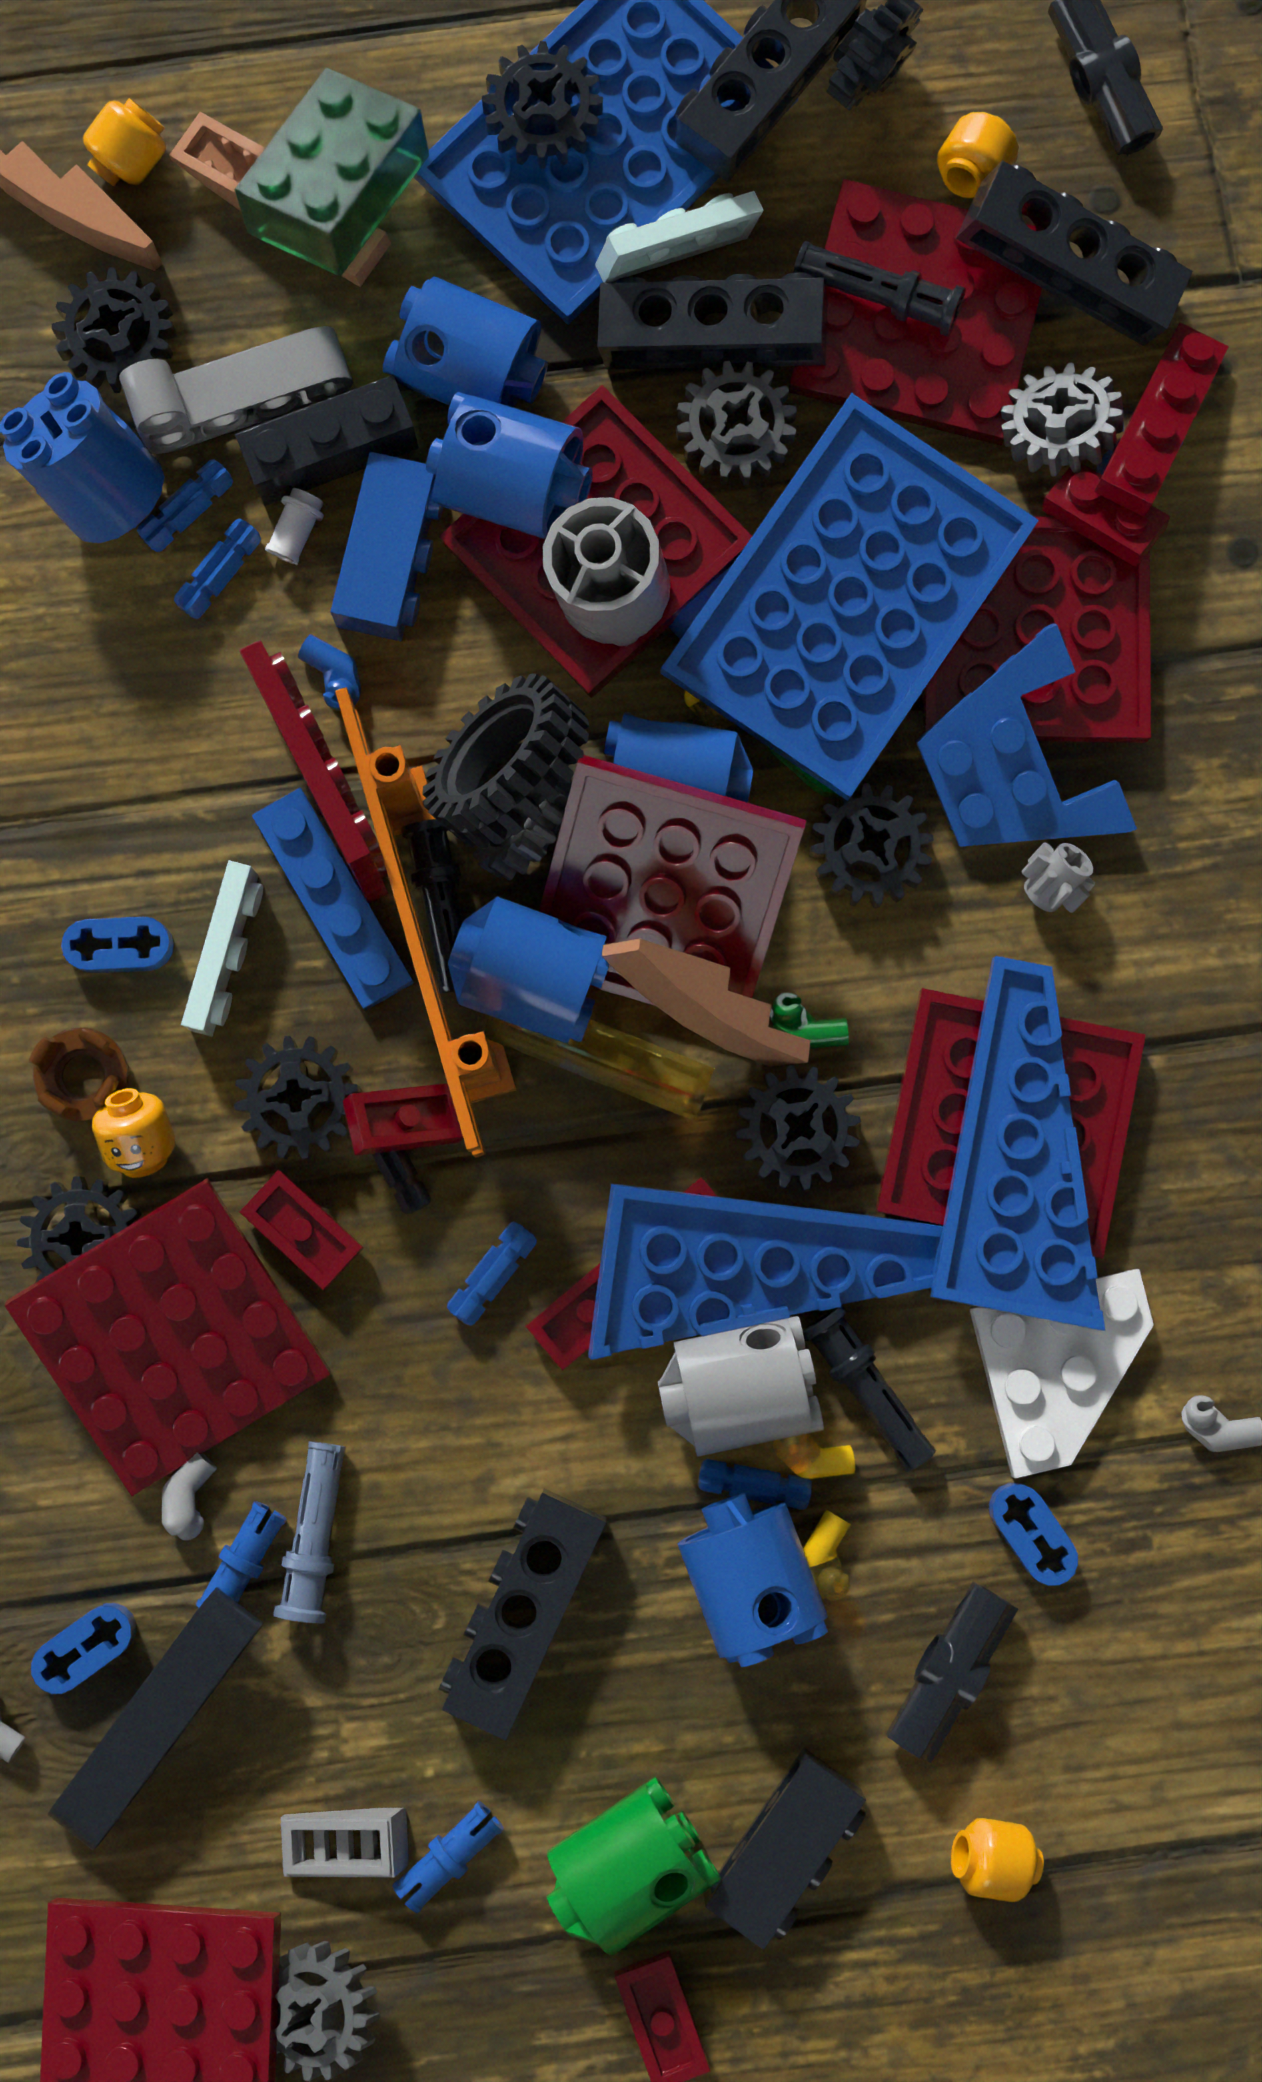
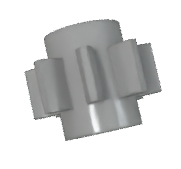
(1058, 877)

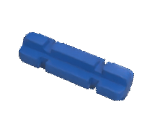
(185, 505)
(217, 568)
(491, 1273)
(756, 1483)

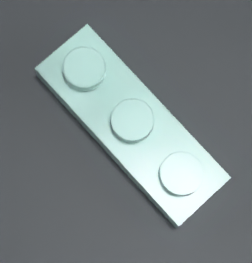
(678, 236)
(222, 949)

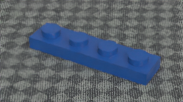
(332, 899)

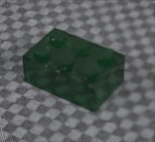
(333, 171)

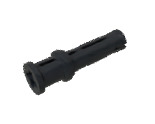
(905, 294)
(432, 872)
(854, 1366)

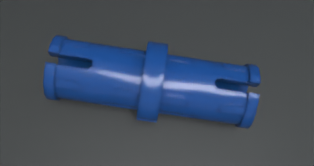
(243, 1557)
(447, 1857)

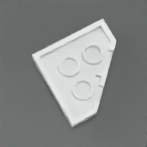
(1057, 1376)

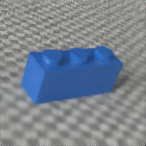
(386, 548)

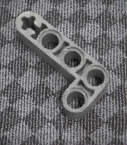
(234, 390)

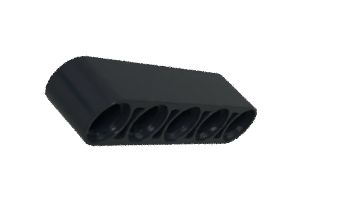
(155, 1718)

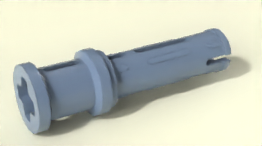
(309, 1559)

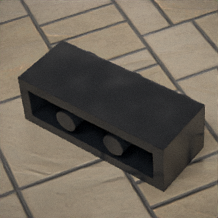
(327, 439)
(786, 1849)

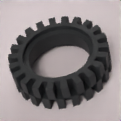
(552, 735)

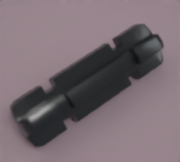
(400, 1174)

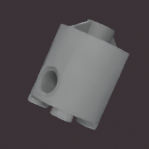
(607, 570)
(741, 1387)

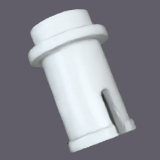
(294, 525)

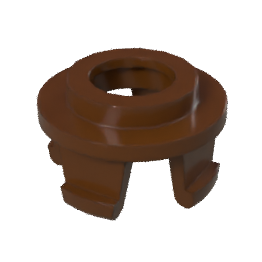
(53, 1055)

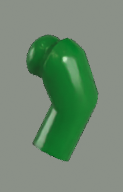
(791, 1017)

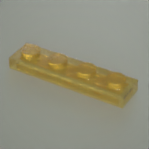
(616, 1062)

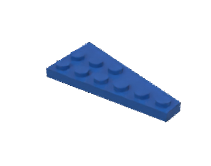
(1017, 1187)
(723, 1264)

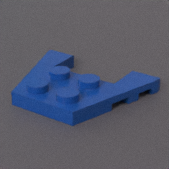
(994, 769)

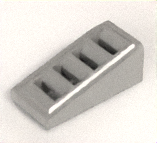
(393, 1843)

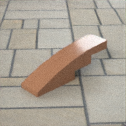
(221, 160)
(75, 206)
(699, 999)

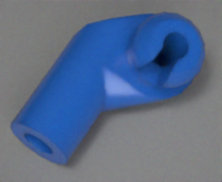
(337, 668)

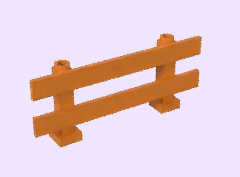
(396, 801)

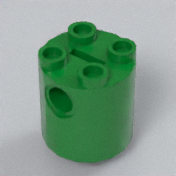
(628, 1869)

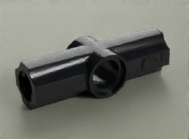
(1106, 73)
(951, 1672)

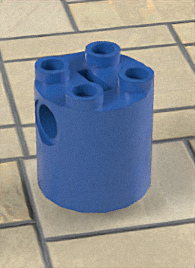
(483, 349)
(82, 459)
(507, 465)
(682, 753)
(527, 969)
(738, 1564)

